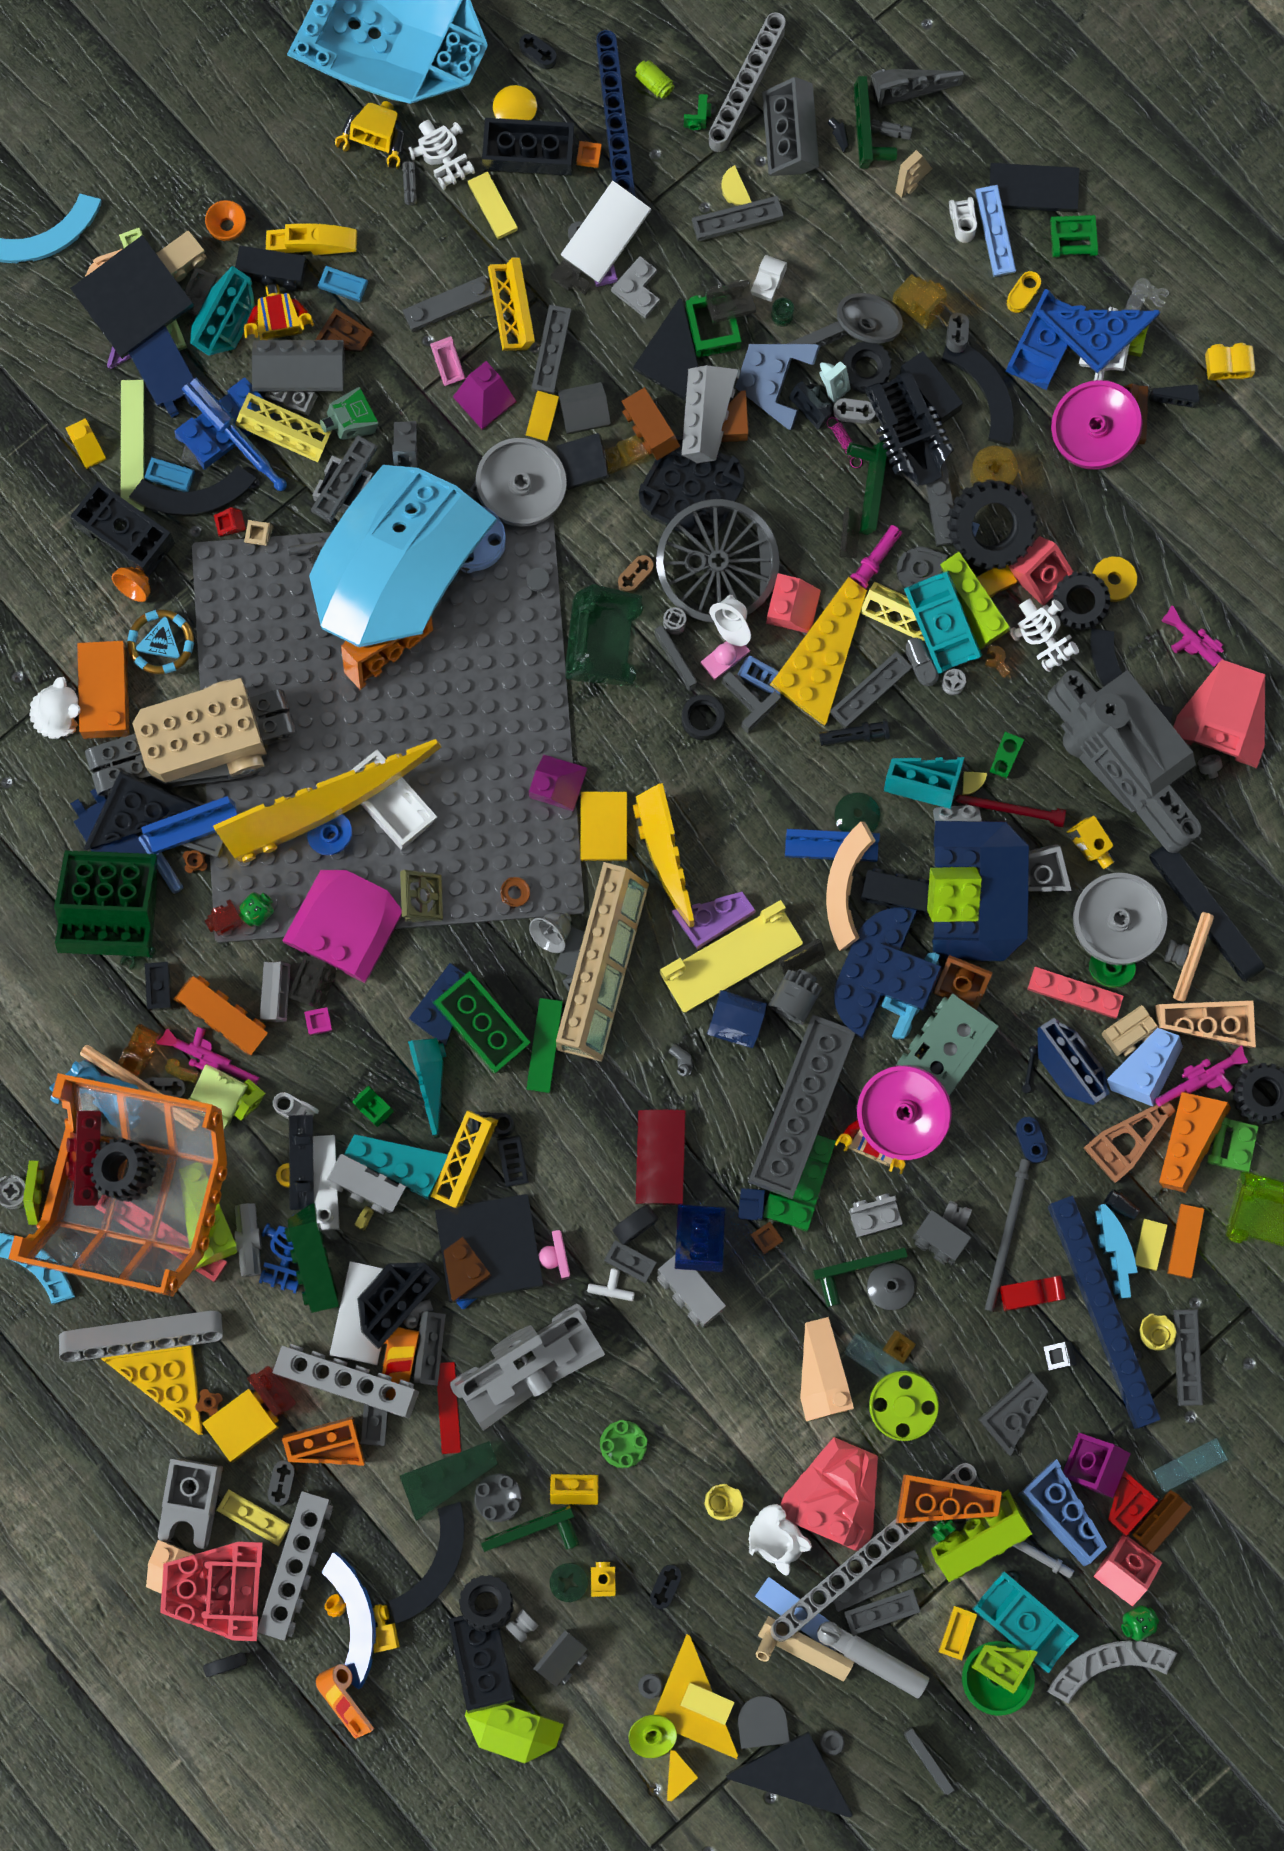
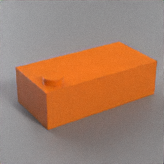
(103, 689)

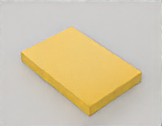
(603, 826)

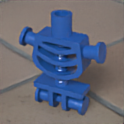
(284, 1265)

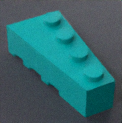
(402, 1164)

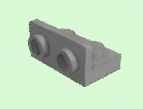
(875, 1216)

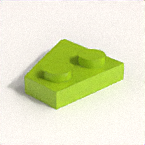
(32, 1192)

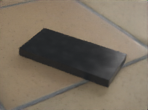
(1036, 186)
(481, 1665)

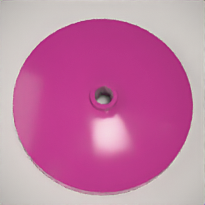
(1094, 406)
(883, 1116)

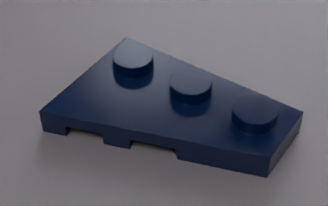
(427, 1015)

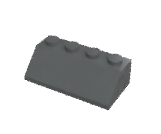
(790, 128)
(298, 365)

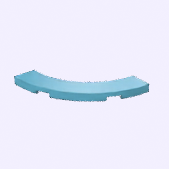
(56, 238)
(54, 1281)

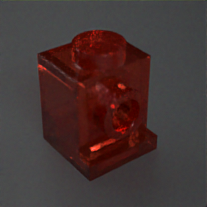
(223, 919)

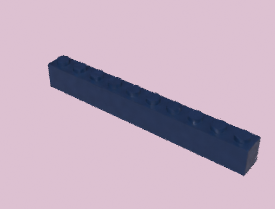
(1103, 1312)

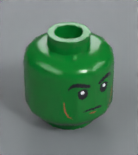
(256, 909)
(1140, 1623)

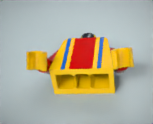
(277, 316)

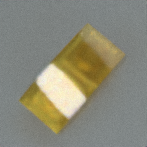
(624, 454)

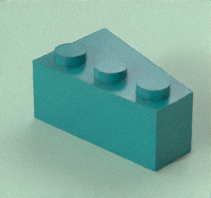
(924, 779)

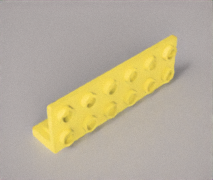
(731, 958)

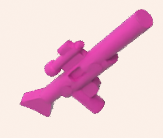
(1191, 641)
(202, 1050)
(1200, 1077)

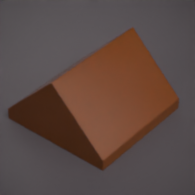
(963, 980)

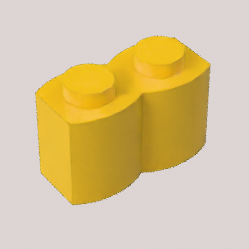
(1230, 362)

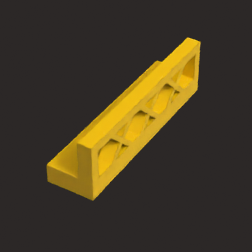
(520, 309)
(472, 1162)

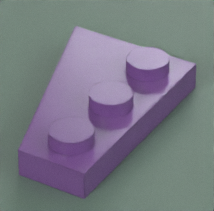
(715, 917)

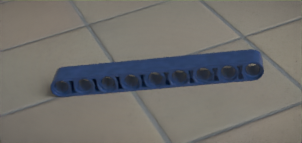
(614, 115)

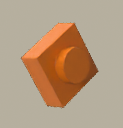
(589, 154)

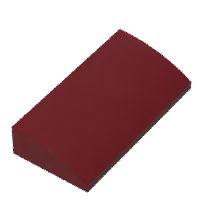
(660, 1157)

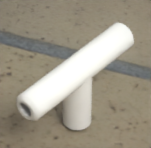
(611, 1290)

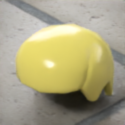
(1157, 1332)
(723, 1502)

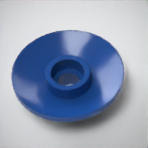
(319, 837)

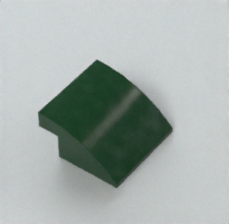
(106, 903)

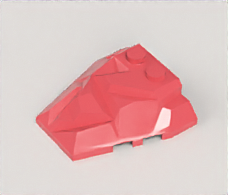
(836, 1495)
(215, 1590)

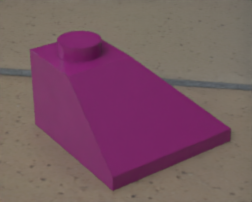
(484, 395)
(557, 782)

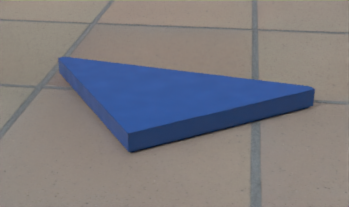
(1098, 333)

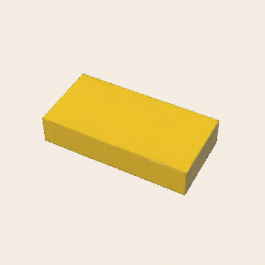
(957, 1633)

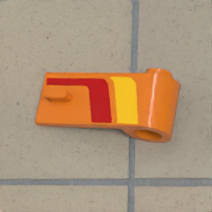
(400, 1356)
(333, 1686)

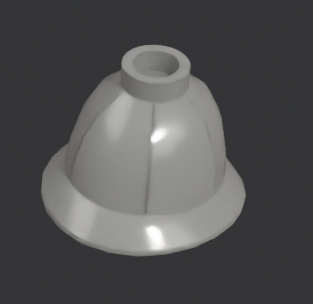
(551, 931)

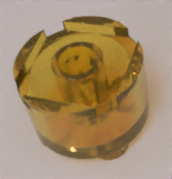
(996, 459)

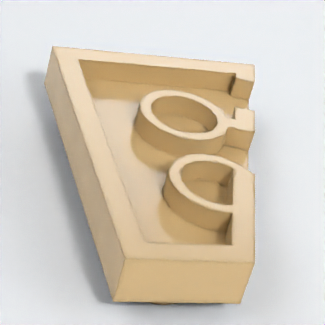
(911, 172)

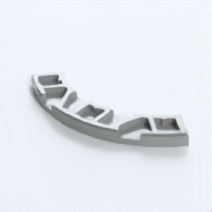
(1107, 1657)

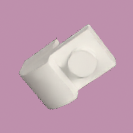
(768, 278)

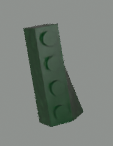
(312, 1260)

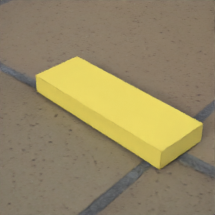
(492, 205)
(253, 1517)

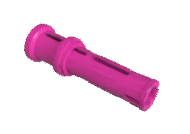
(870, 564)

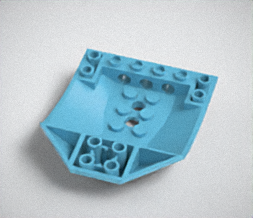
(420, 52)
(385, 582)

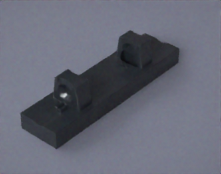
(300, 1161)

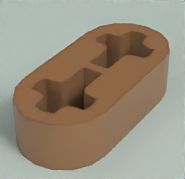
(632, 570)

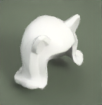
(55, 710)
(777, 1538)

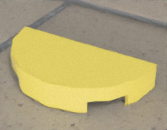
(733, 188)

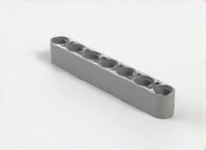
(747, 72)
(140, 1336)

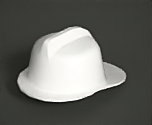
(731, 621)

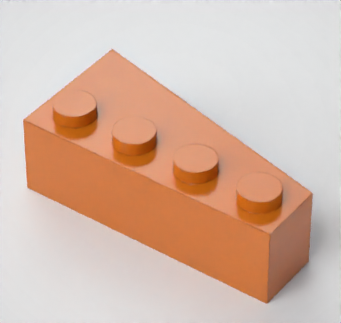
(366, 661)
(221, 1015)
(1193, 1131)
(939, 1500)

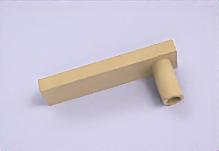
(803, 1648)

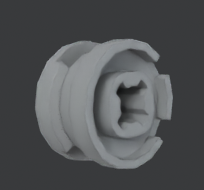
(12, 1192)

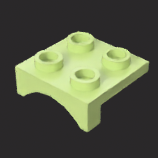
(219, 1090)

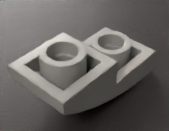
(294, 400)

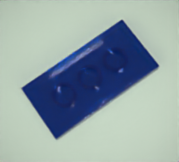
(700, 1238)

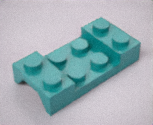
(942, 621)
(1025, 1621)

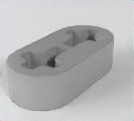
(852, 415)

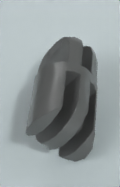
(921, 662)

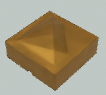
(899, 1347)

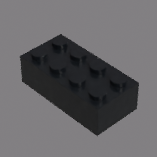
(528, 146)

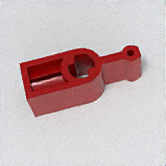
(1032, 1293)

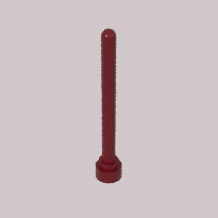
(1055, 816)

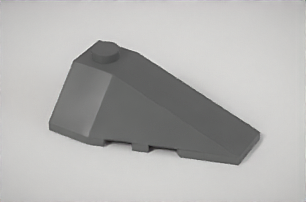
(904, 84)

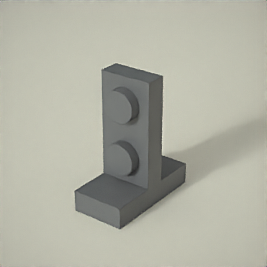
(405, 444)
(751, 700)

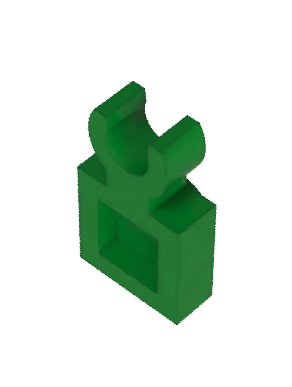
(942, 1530)

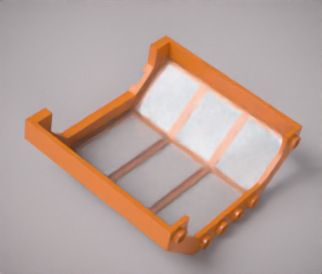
(150, 1239)

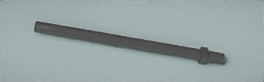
(1021, 1177)

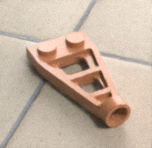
(1108, 1156)

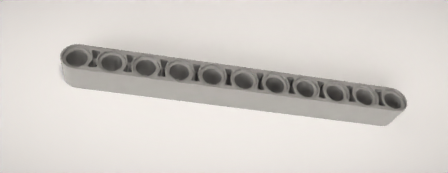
(866, 1562)

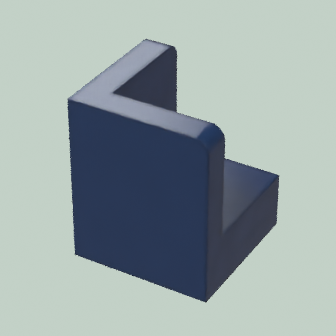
(751, 1204)

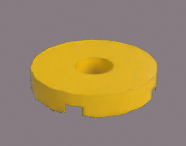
(1123, 570)

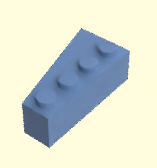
(1063, 1513)

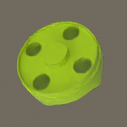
(903, 1405)

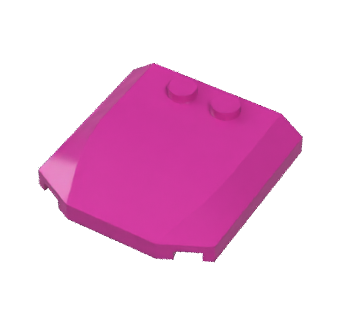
(345, 922)

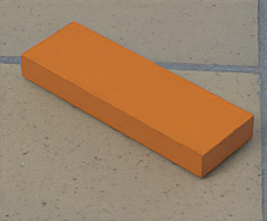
(1185, 1241)

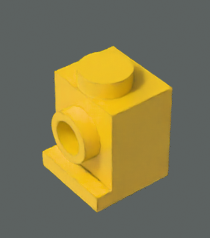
(599, 1589)

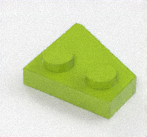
(1004, 1665)

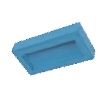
(343, 284)
(169, 475)

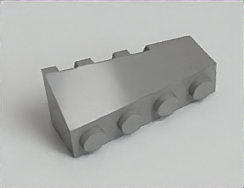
(706, 410)

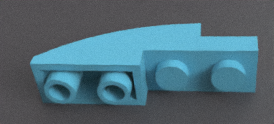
(1115, 1241)

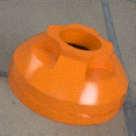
(224, 211)
(132, 583)

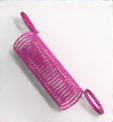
(840, 436)

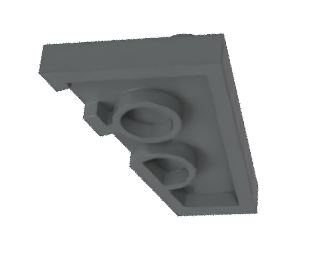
(1012, 1413)

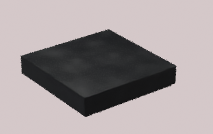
(583, 461)

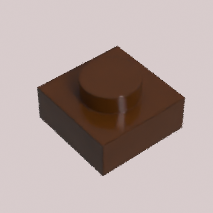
(766, 1238)

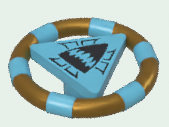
(160, 641)

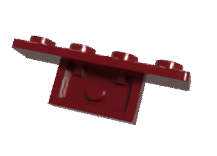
(82, 1149)

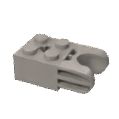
(184, 1505)

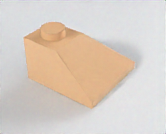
(161, 1554)

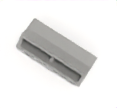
(275, 992)

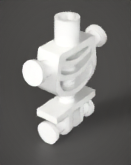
(434, 147)
(1032, 614)

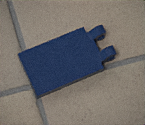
(163, 370)
(87, 820)

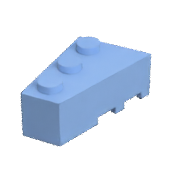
(1147, 1067)

